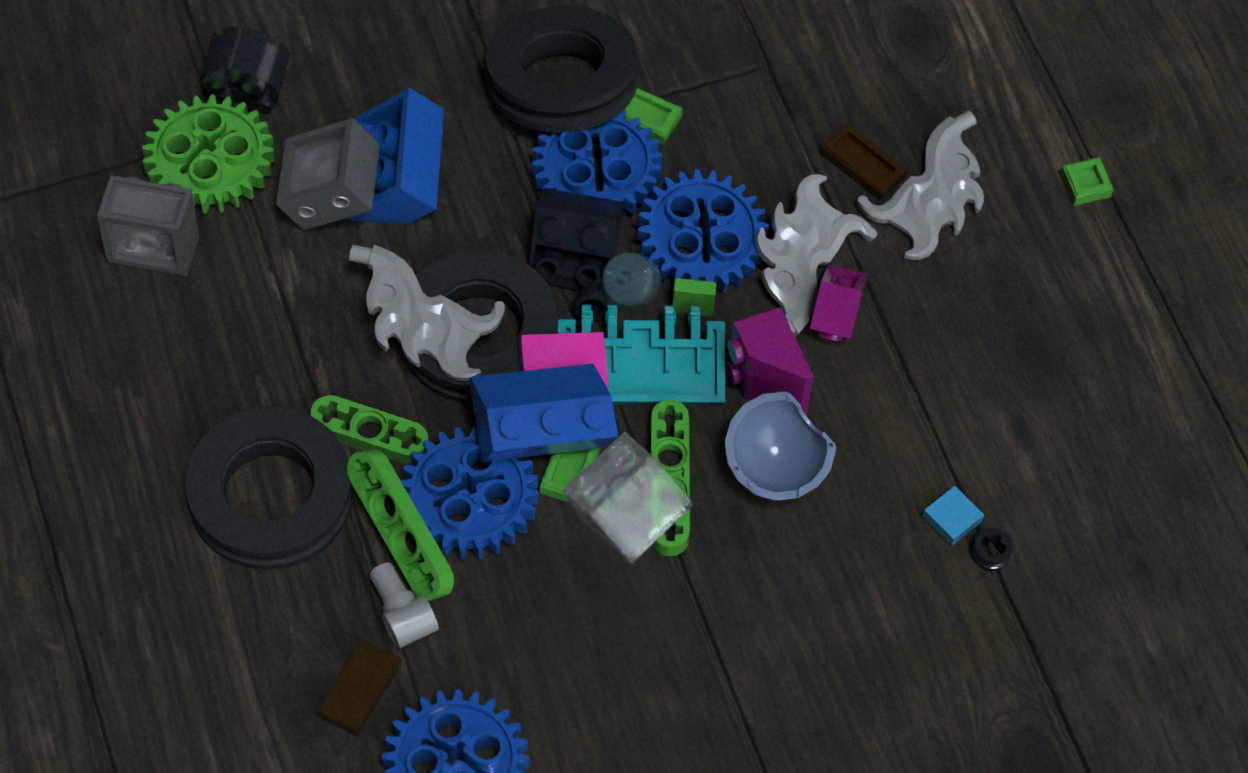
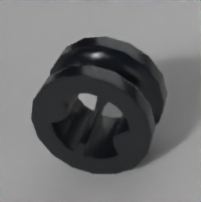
(982, 541)

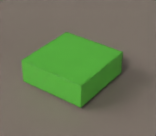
(1086, 181)
(694, 293)

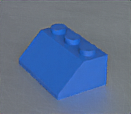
(408, 157)
(542, 412)

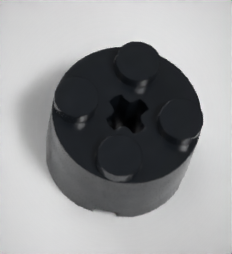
(245, 68)

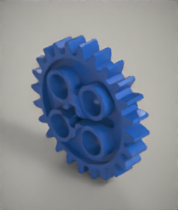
(635, 161)
(665, 231)
(485, 522)
(478, 730)

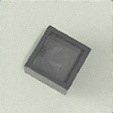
(328, 174)
(148, 225)

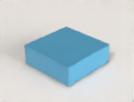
(953, 515)

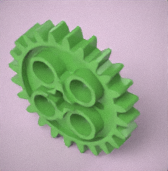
(210, 151)

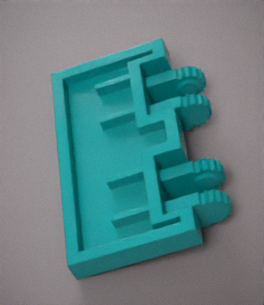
(655, 369)

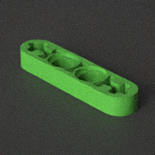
(679, 473)
(404, 520)

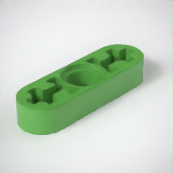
(402, 428)

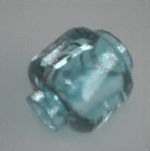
(643, 274)

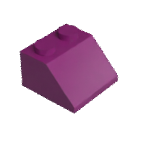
(768, 358)

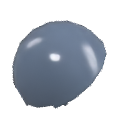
(777, 448)

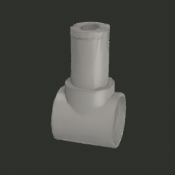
(404, 615)

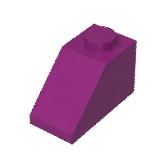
(838, 302)

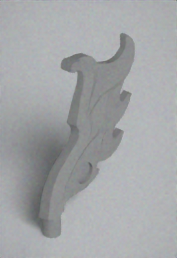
(936, 196)
(801, 245)
(419, 321)

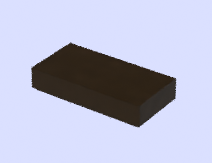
(863, 162)
(359, 687)

